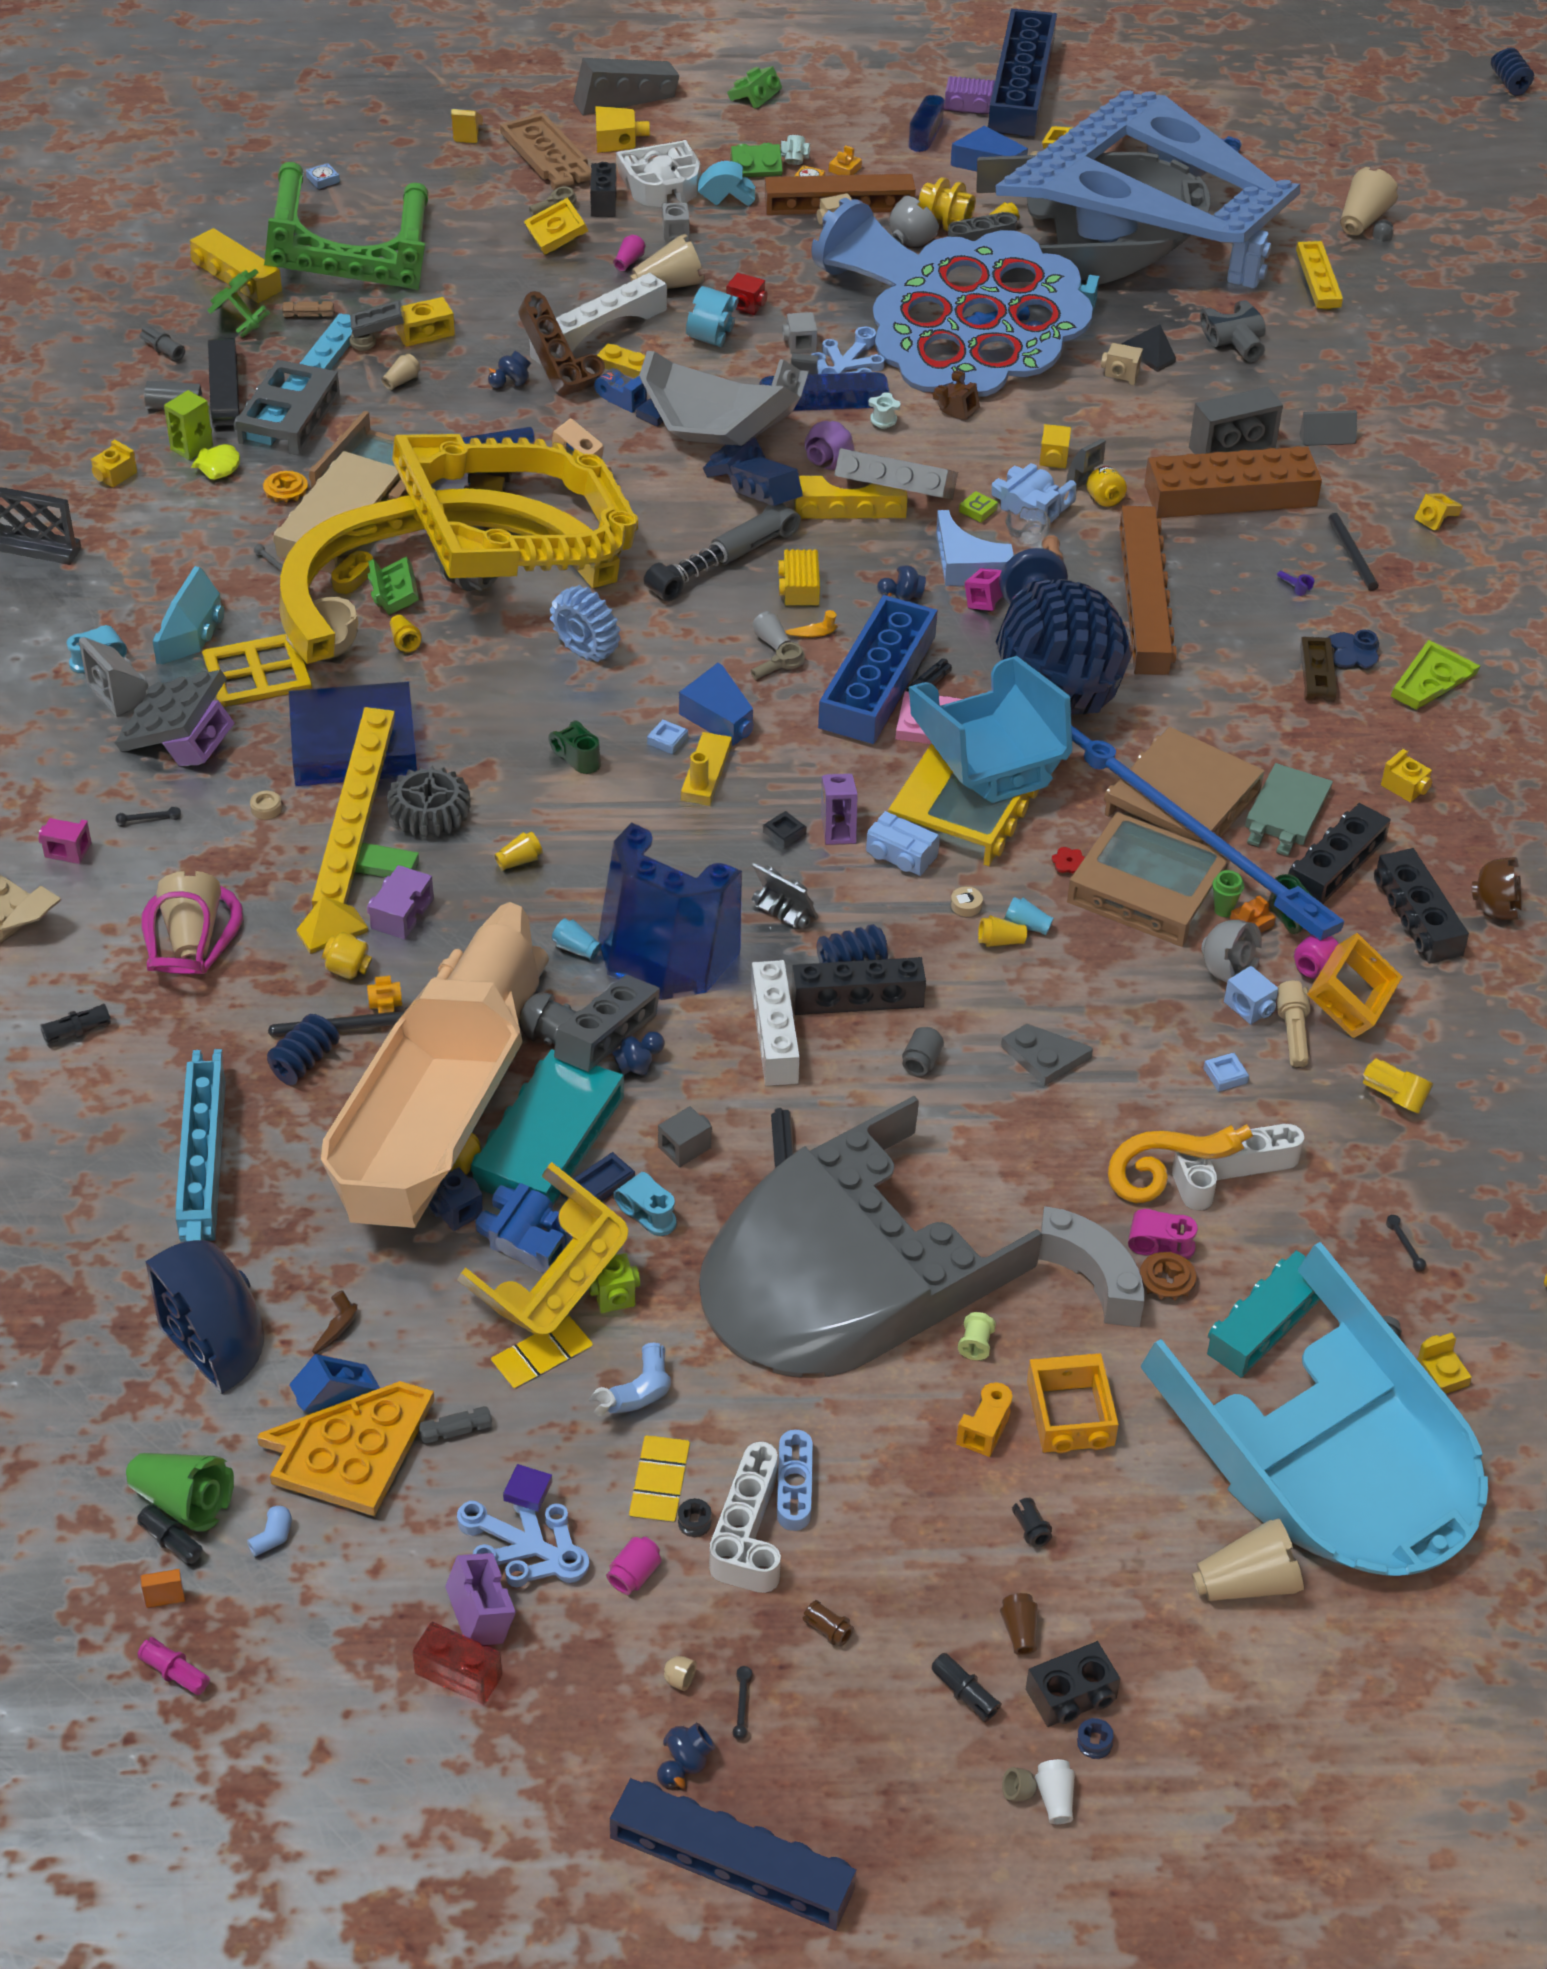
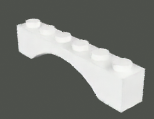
(640, 298)

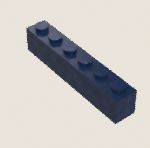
(733, 1853)

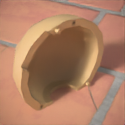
(342, 619)

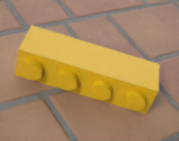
(228, 258)

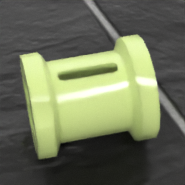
(976, 1337)

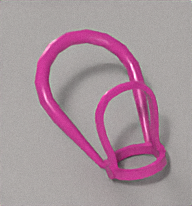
(187, 966)

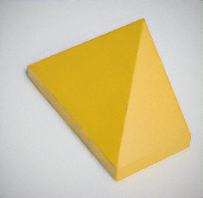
(327, 920)

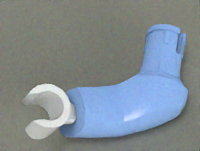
(642, 1391)

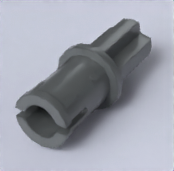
(162, 343)

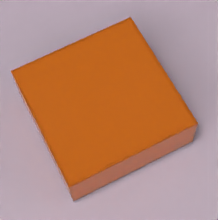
(162, 1588)

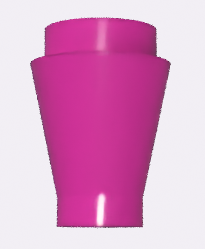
(630, 251)

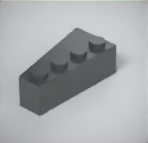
(623, 83)

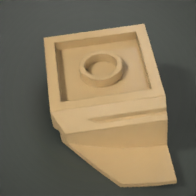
(21, 907)

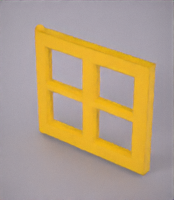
(257, 670)

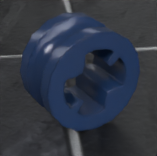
(1085, 1731)

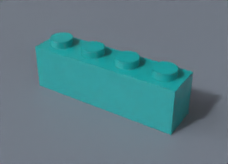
(1262, 1317)

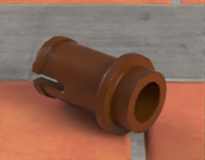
(827, 1622)

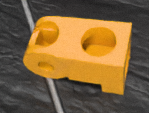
(985, 1428)

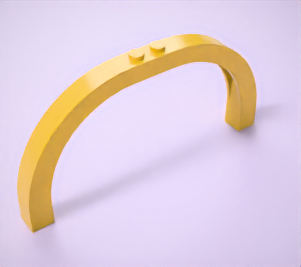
(396, 517)

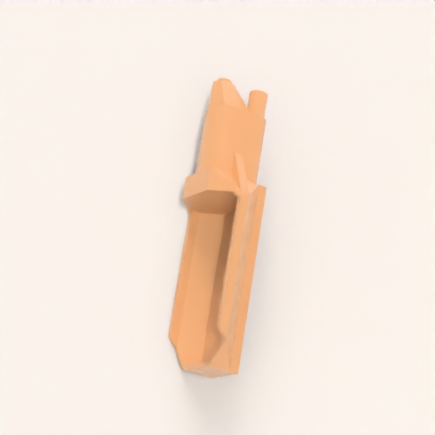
(434, 1076)

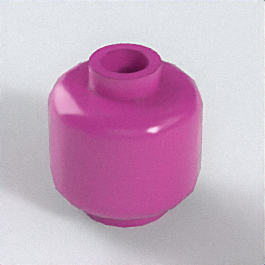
(1313, 954)

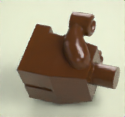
(957, 399)

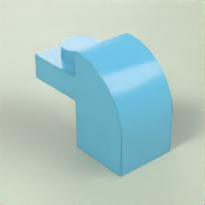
(723, 179)

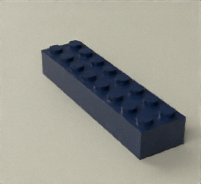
(1022, 72)

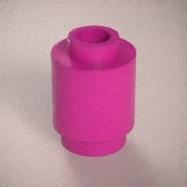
(634, 1565)

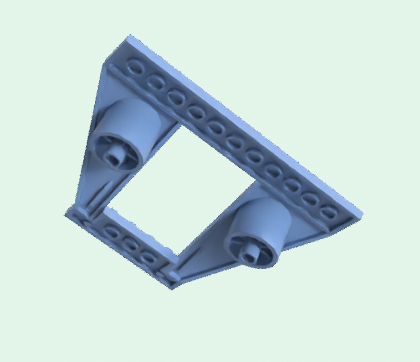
(1114, 203)

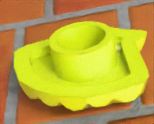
(217, 461)

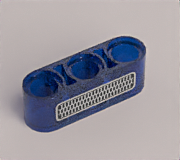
(926, 123)

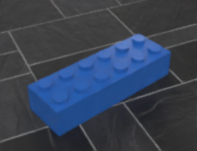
(877, 669)

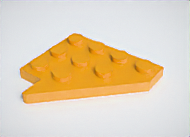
(351, 1448)

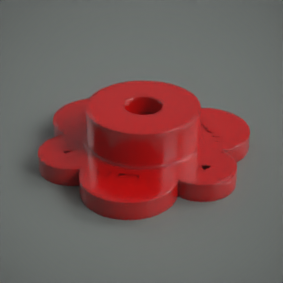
(1067, 860)

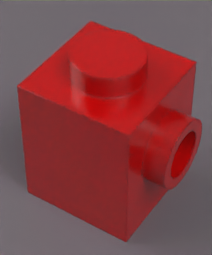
(749, 291)

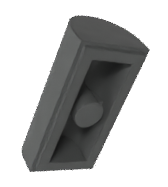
(160, 393)

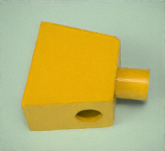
(618, 128)

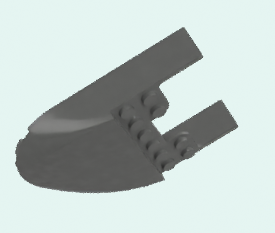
(1091, 256)
(826, 1269)

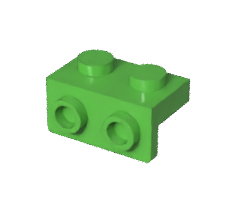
(757, 85)
(758, 159)
(393, 585)

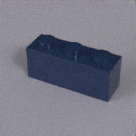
(766, 481)

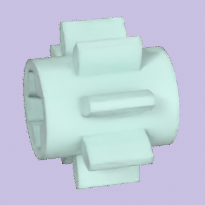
(795, 149)

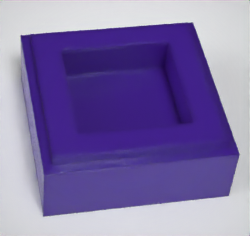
(527, 1487)

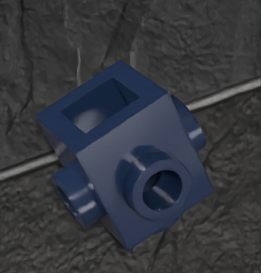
(457, 1199)

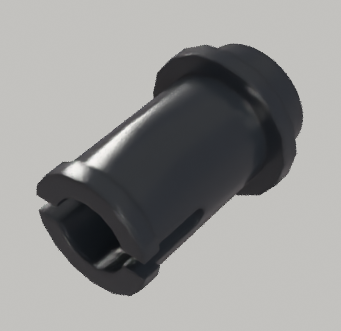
(1036, 1530)

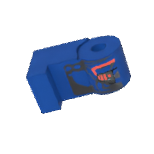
(621, 390)

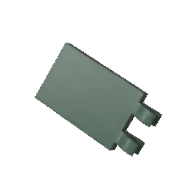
(1287, 807)

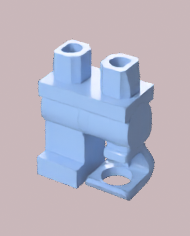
(1033, 490)

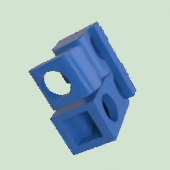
(519, 1227)

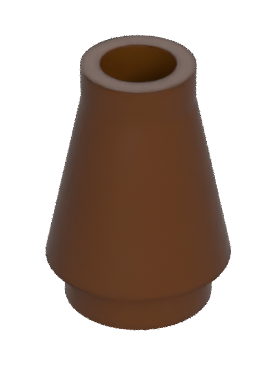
(1020, 1620)

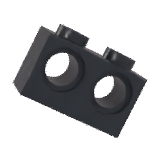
(603, 189)
(1067, 1676)

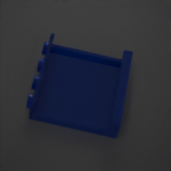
(327, 724)

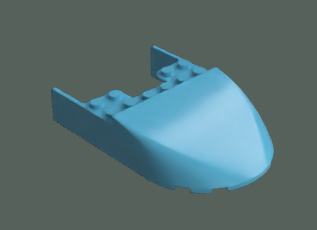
(1360, 1464)

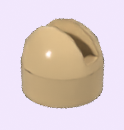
(680, 1672)

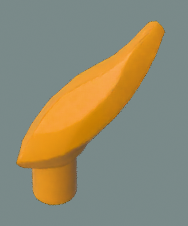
(818, 629)

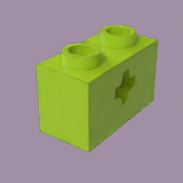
(188, 424)

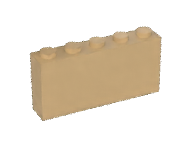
(346, 485)

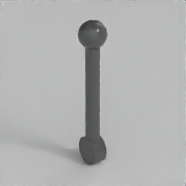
(260, 550)

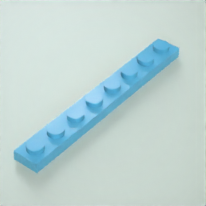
(322, 355)

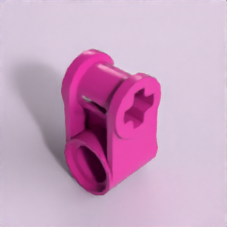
(1160, 1232)

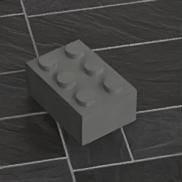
(1236, 422)

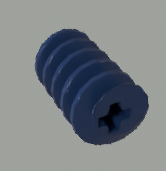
(1512, 70)
(853, 945)
(302, 1048)

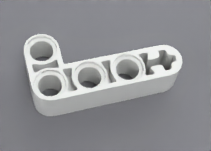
(1267, 1151)
(747, 1512)

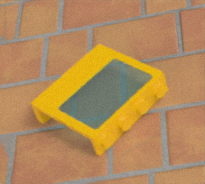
(943, 803)

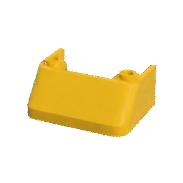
(595, 1241)

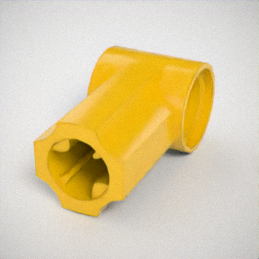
(1403, 1087)

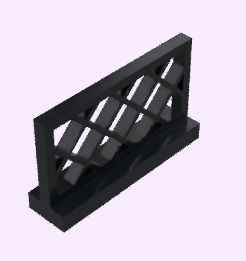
(42, 543)

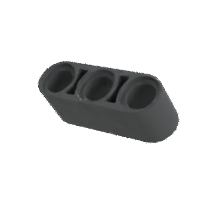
(977, 227)

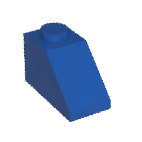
(330, 1382)

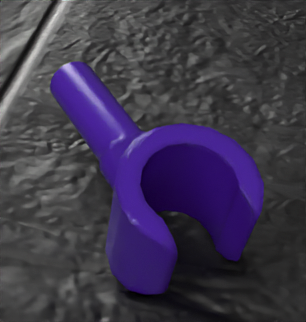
(1302, 583)

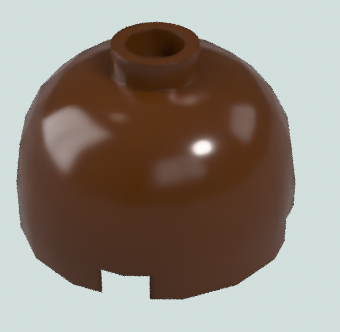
(1499, 889)

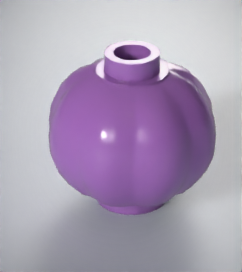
(825, 442)

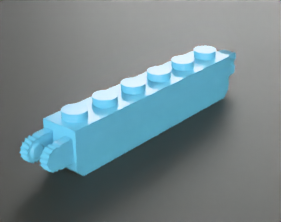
(200, 1148)

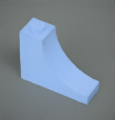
(965, 554)

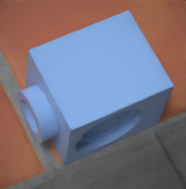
(1251, 995)

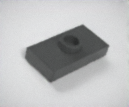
(377, 319)

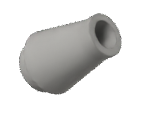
(770, 629)

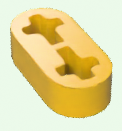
(351, 572)

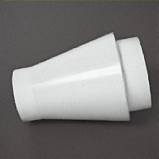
(1057, 1789)

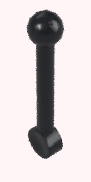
(173, 813)
(1393, 1222)
(744, 1676)

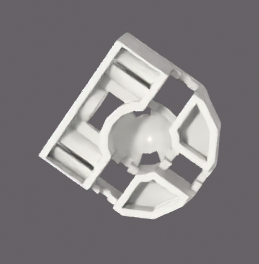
(656, 178)

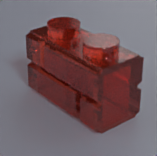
(457, 1663)

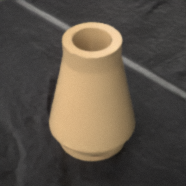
(402, 370)

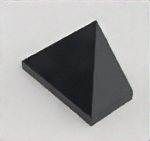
(1156, 348)

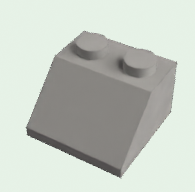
(112, 677)

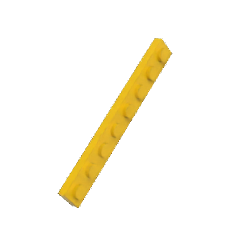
(354, 805)

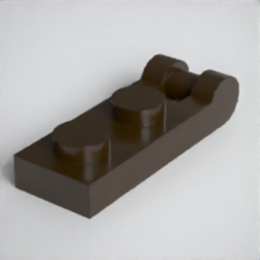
(1318, 668)

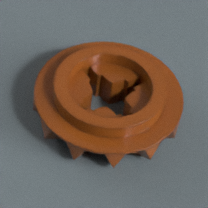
(1176, 1267)

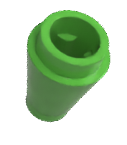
(1226, 892)

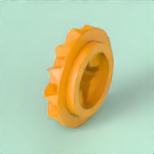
(293, 486)

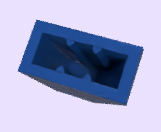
(983, 143)
(717, 705)

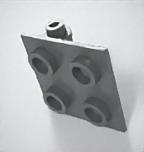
(783, 898)

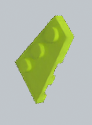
(1432, 674)

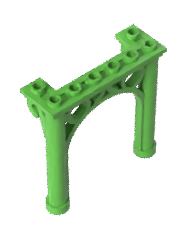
(340, 259)

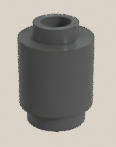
(922, 1051)

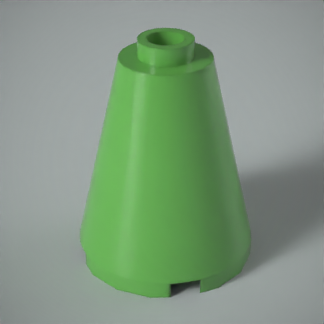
(183, 1486)

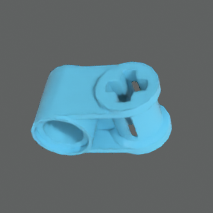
(103, 634)
(647, 1204)

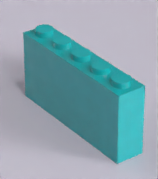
(550, 1122)

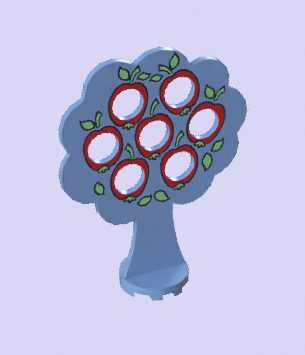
(859, 243)

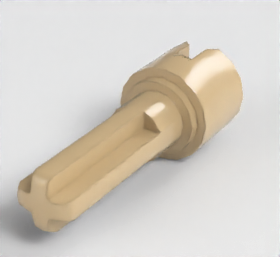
(1294, 1006)

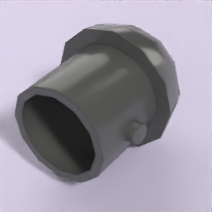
(543, 1016)

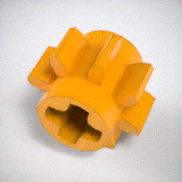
(384, 994)

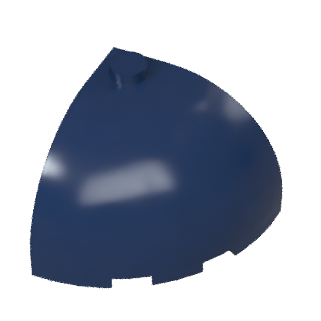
(207, 1310)

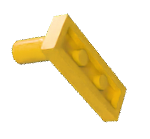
(706, 768)

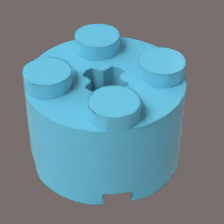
(711, 316)

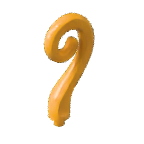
(1214, 1146)

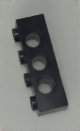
(1341, 851)
(1421, 905)
(858, 986)

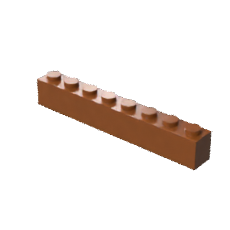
(1146, 590)

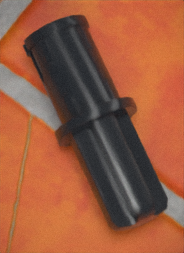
(169, 1534)
(966, 1687)

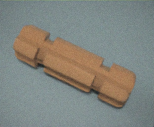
(308, 309)

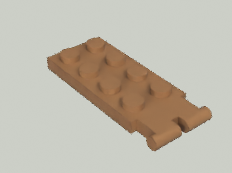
(547, 150)

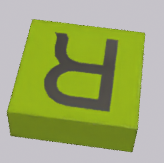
(978, 506)

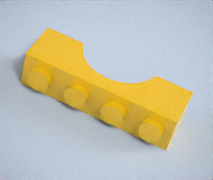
(827, 501)

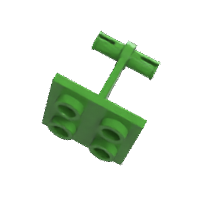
(221, 298)

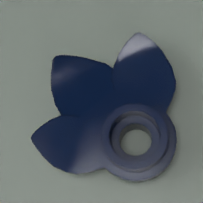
(1355, 648)

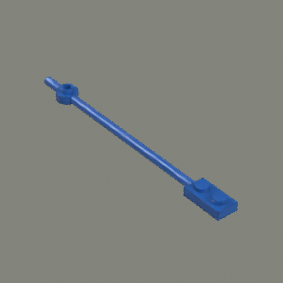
(1294, 902)

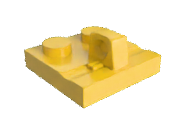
(555, 226)

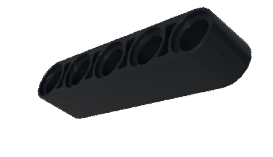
(223, 381)

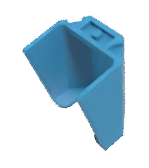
(1001, 738)

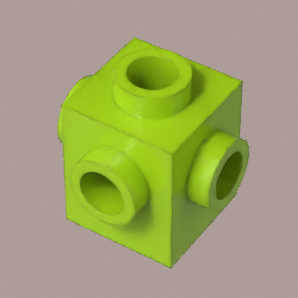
(616, 1284)

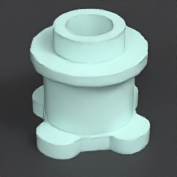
(884, 410)

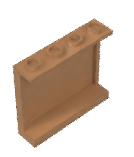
(1195, 777)

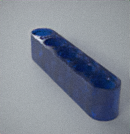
(839, 390)

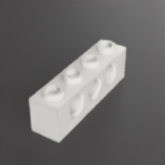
(775, 1023)

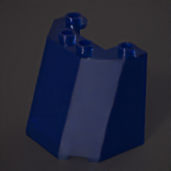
(668, 923)

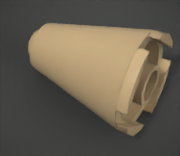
(1367, 199)
(673, 264)
(185, 916)
(1251, 1566)

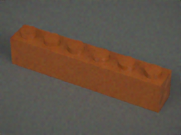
(803, 193)

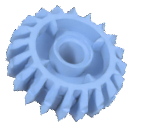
(585, 623)

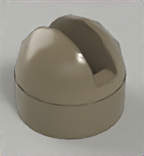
(1018, 1784)

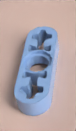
(801, 1492)

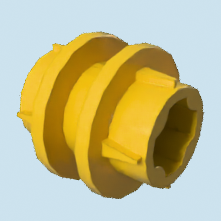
(947, 203)

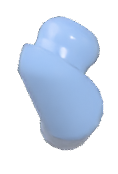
(275, 1532)

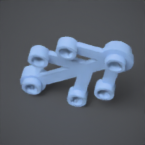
(864, 340)
(527, 1543)

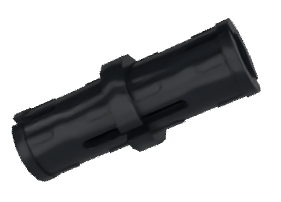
(75, 1024)

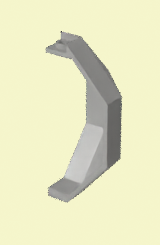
(718, 409)

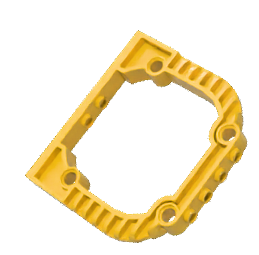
(495, 552)

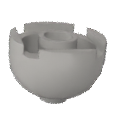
(912, 224)
(1231, 948)

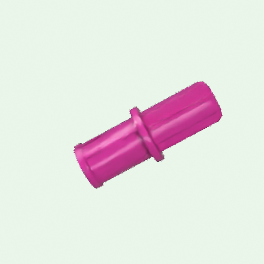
(173, 1666)

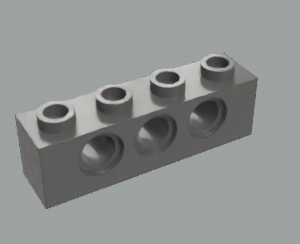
(606, 1022)

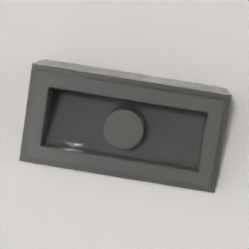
(1329, 427)

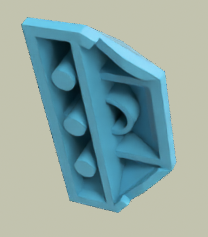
(189, 619)

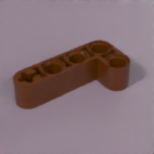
(537, 314)

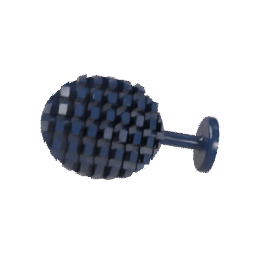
(1062, 629)

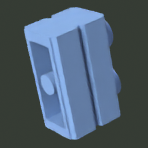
(1248, 259)
(902, 843)

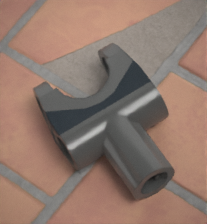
(1239, 329)

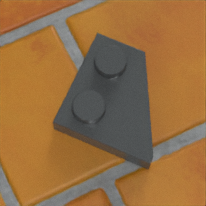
(1044, 1052)

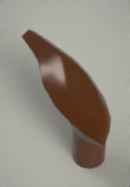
(339, 1323)

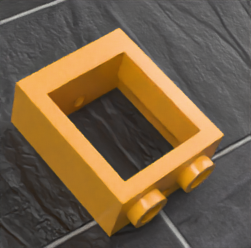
(1339, 1001)
(1082, 1372)

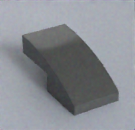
(1085, 462)

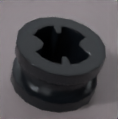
(694, 1506)

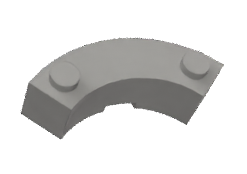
(1100, 1257)

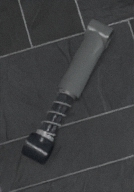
(773, 522)

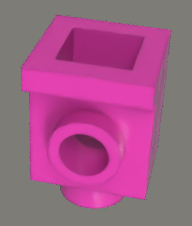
(983, 589)
(65, 840)

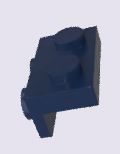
(729, 455)

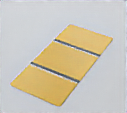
(541, 1352)
(659, 1478)

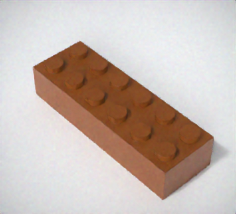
(1232, 481)

